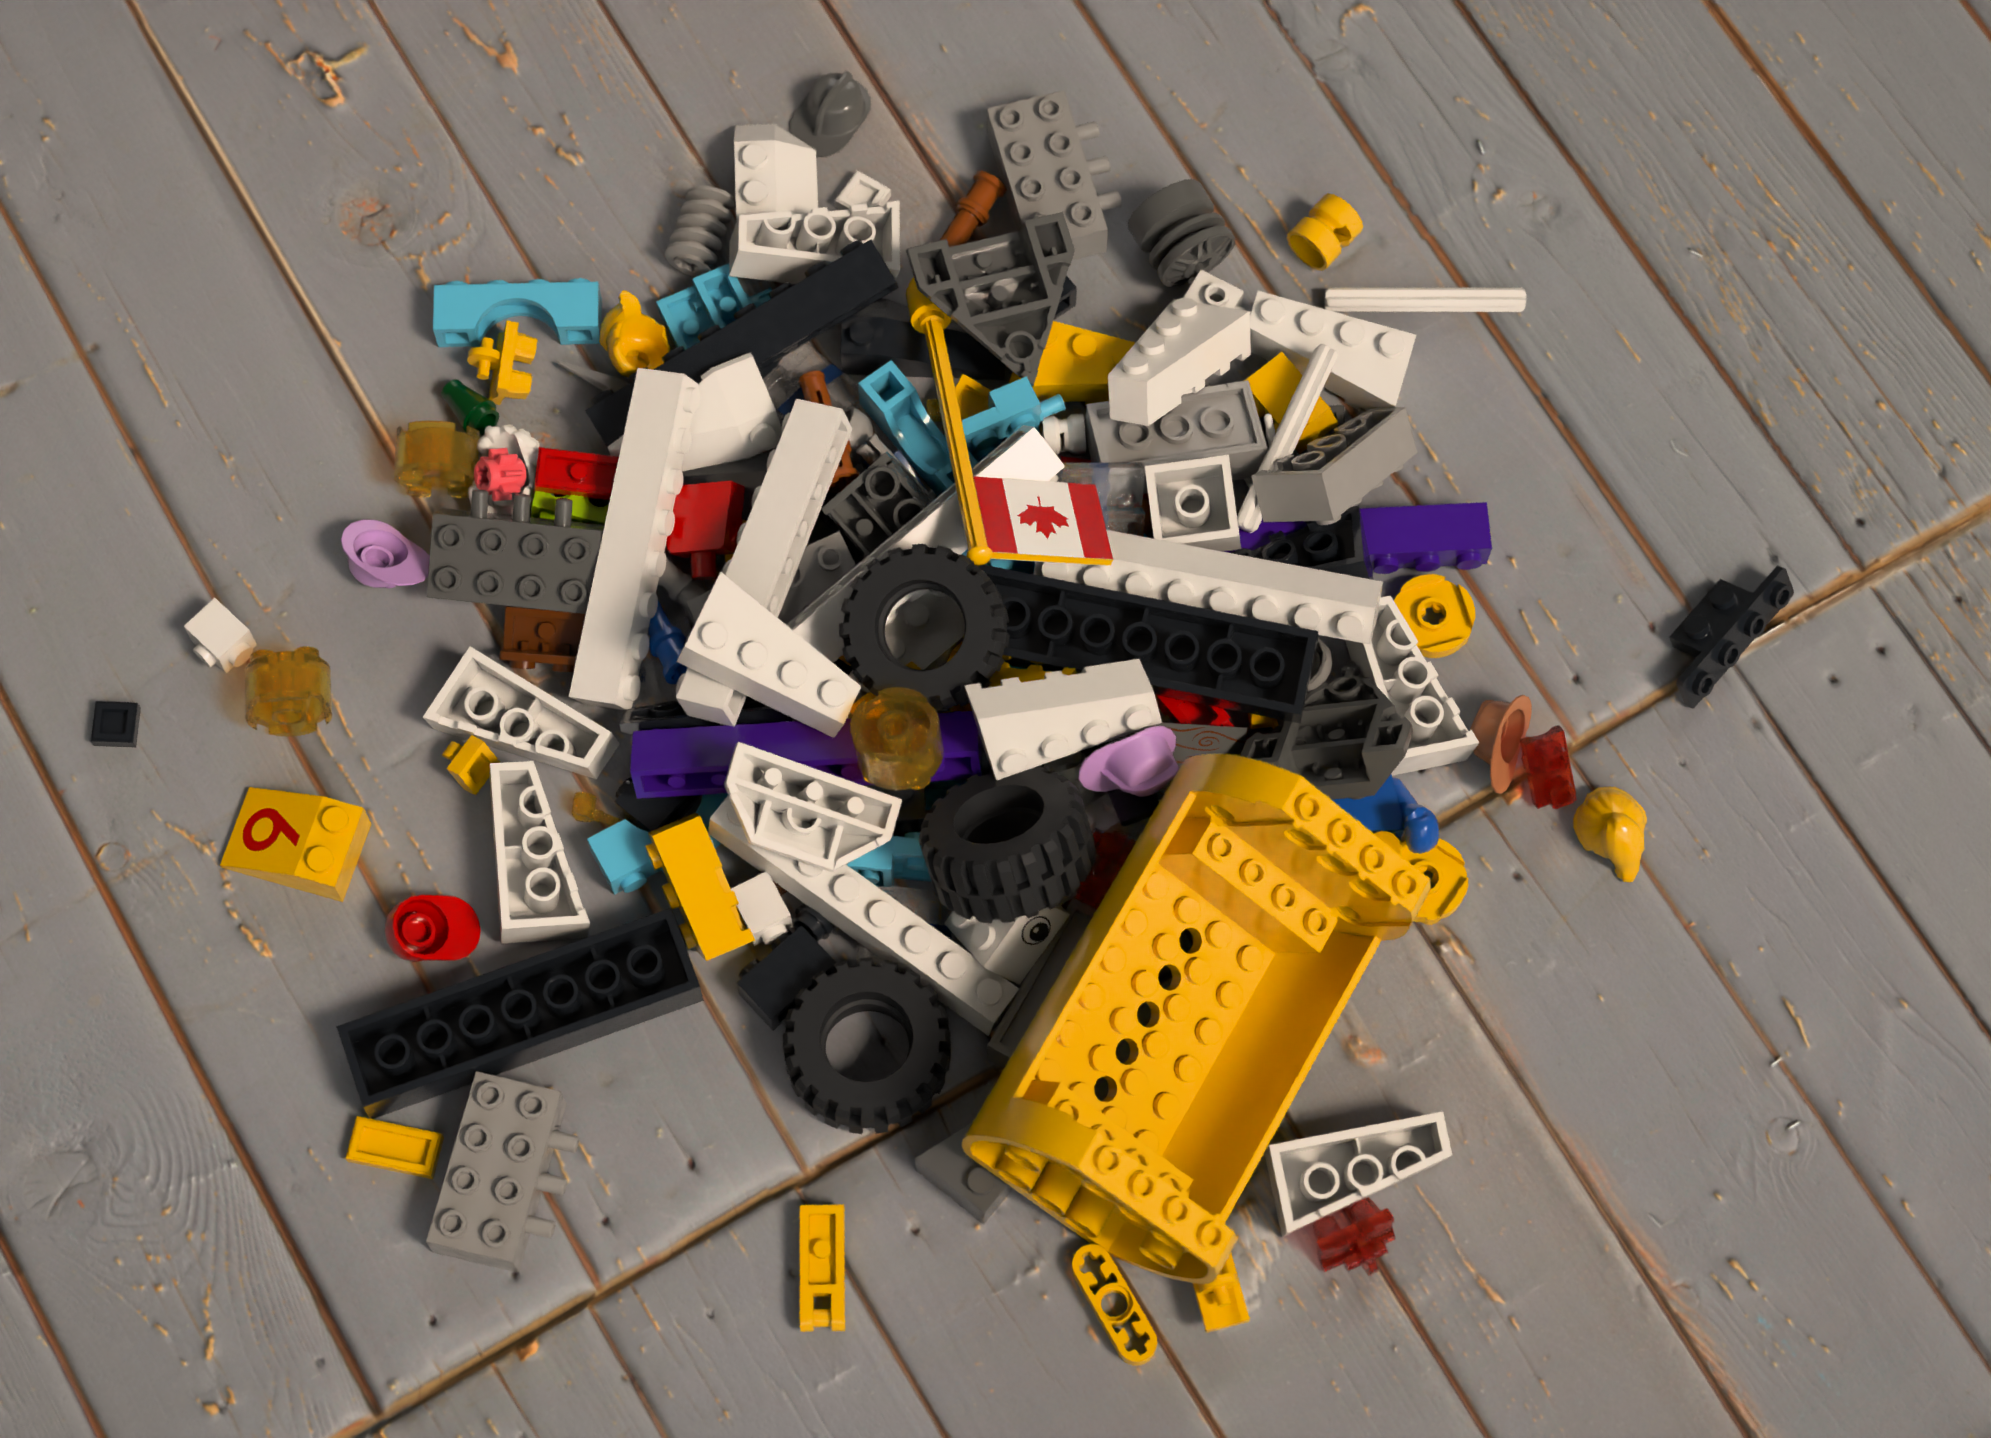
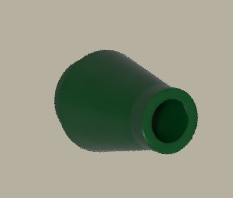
(469, 406)

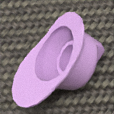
(383, 556)
(1134, 764)

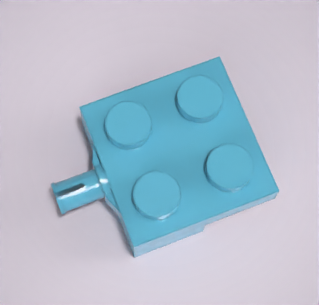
(707, 303)
(1006, 412)
(895, 859)

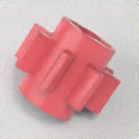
(500, 474)

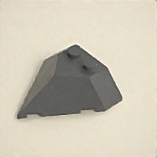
(1001, 287)
(1345, 738)

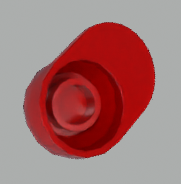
(432, 928)

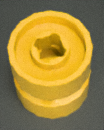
(1321, 235)

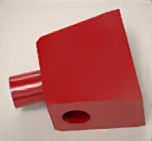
(706, 524)

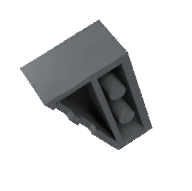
(962, 1177)

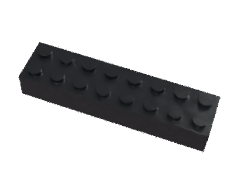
(1182, 647)
(519, 1013)

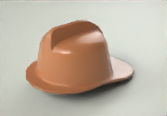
(1499, 732)

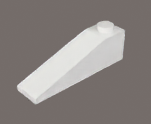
(732, 418)

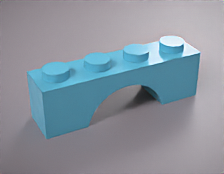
(468, 311)
(903, 419)
(623, 854)

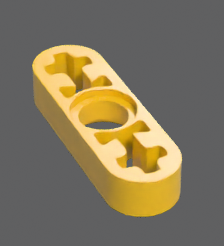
(1140, 1328)

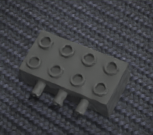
(513, 556)

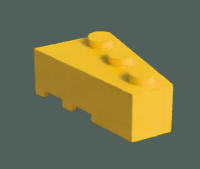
(1077, 364)
(698, 887)

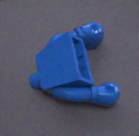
(1397, 812)

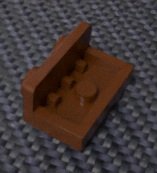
(541, 637)

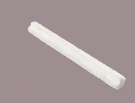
(1424, 299)
(1290, 427)

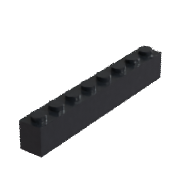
(770, 330)

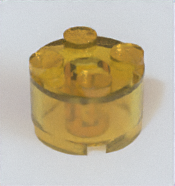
(435, 458)
(288, 691)
(897, 739)

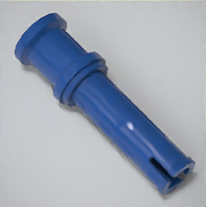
(666, 644)

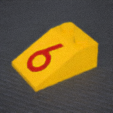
(298, 841)

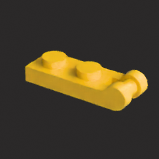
(822, 1266)

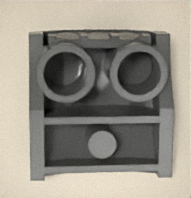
(877, 504)

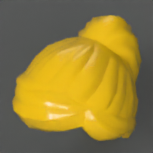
(632, 337)
(1613, 828)

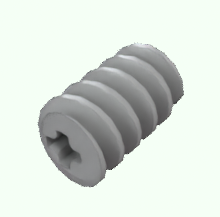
(698, 229)

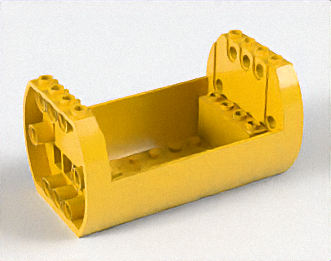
(1282, 926)

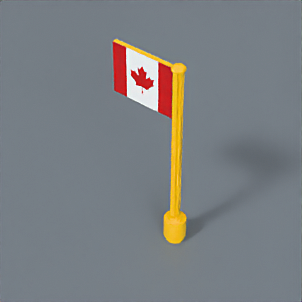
(1008, 515)

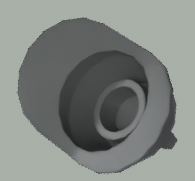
(831, 113)

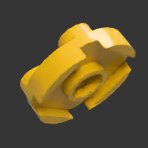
(1441, 596)
(1449, 880)

